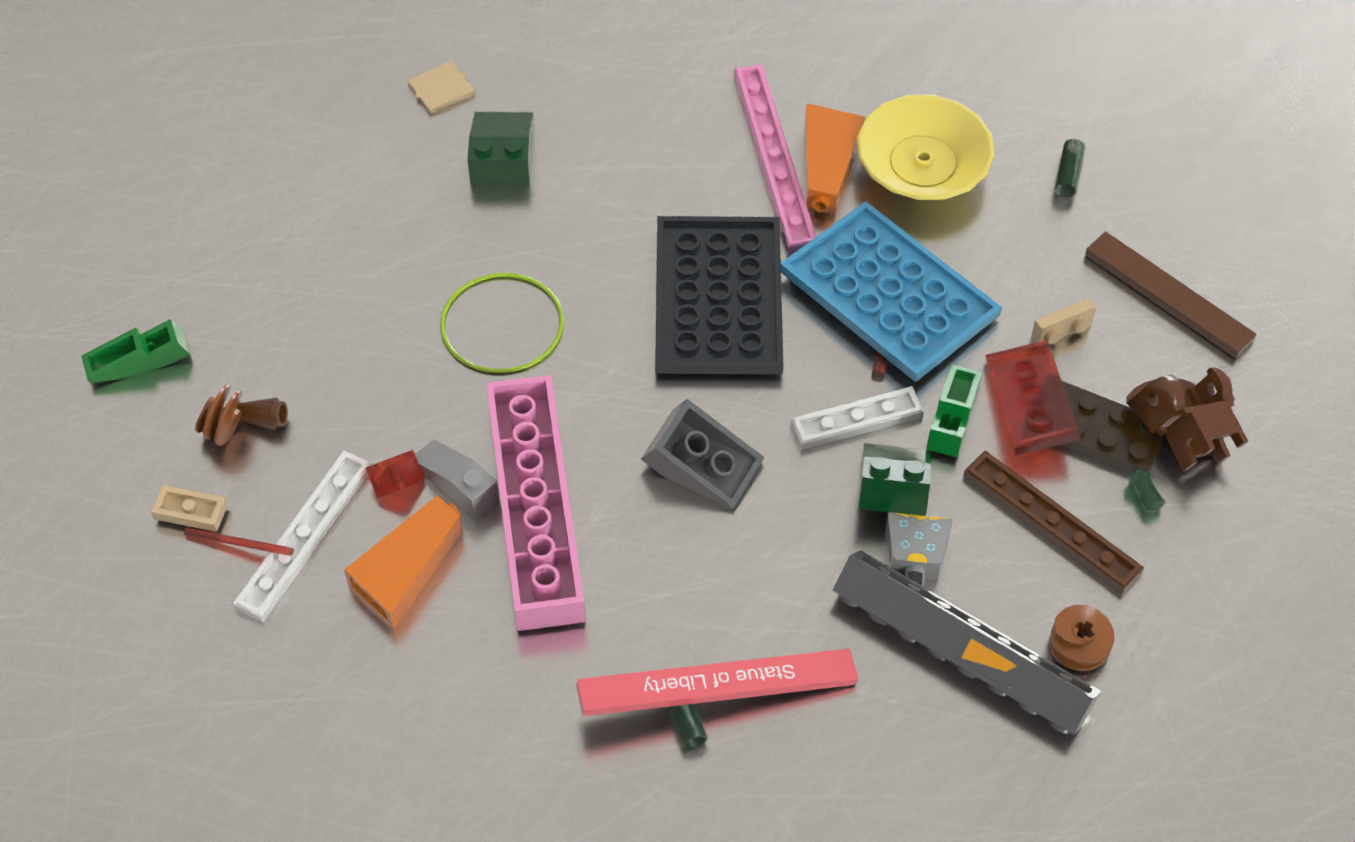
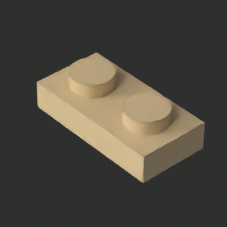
(1064, 322)
(189, 508)

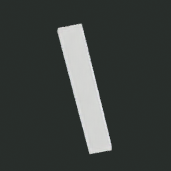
(303, 535)

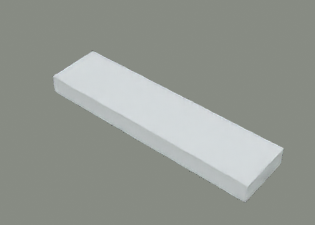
(856, 418)

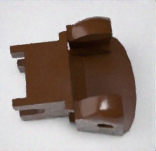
(1190, 415)

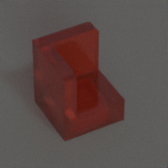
(395, 474)

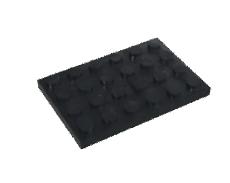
(718, 295)

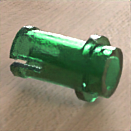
(1145, 489)

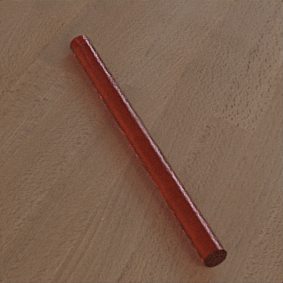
(239, 541)

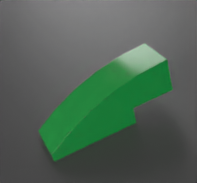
(136, 353)
(954, 410)

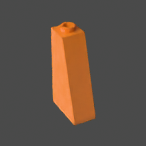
(829, 155)
(405, 560)

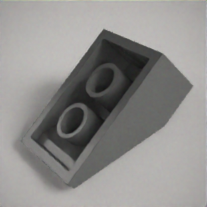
(702, 455)

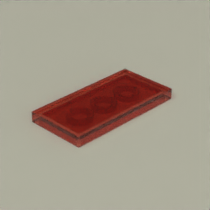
(1032, 397)

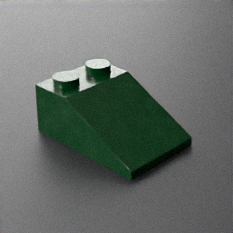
(500, 147)
(895, 479)

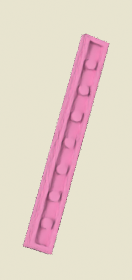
(774, 157)

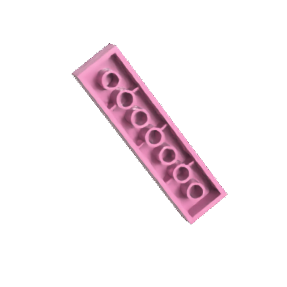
(535, 504)

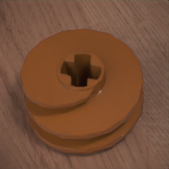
(220, 418)
(1067, 634)

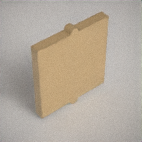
(441, 87)

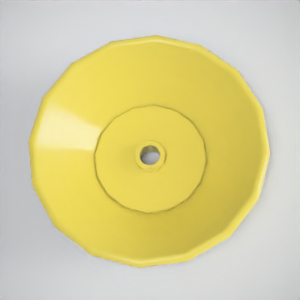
(925, 147)

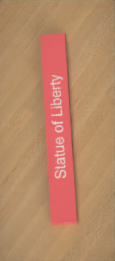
(716, 682)

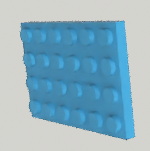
(890, 290)

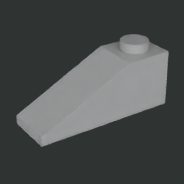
(459, 479)

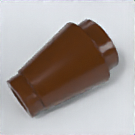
(264, 413)

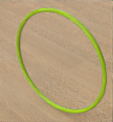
(506, 370)

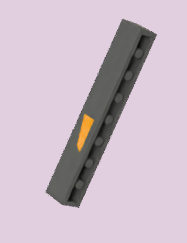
(966, 642)

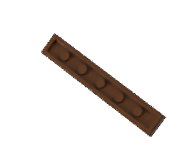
(1171, 294)
(1053, 522)

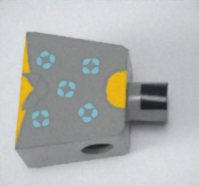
(917, 545)

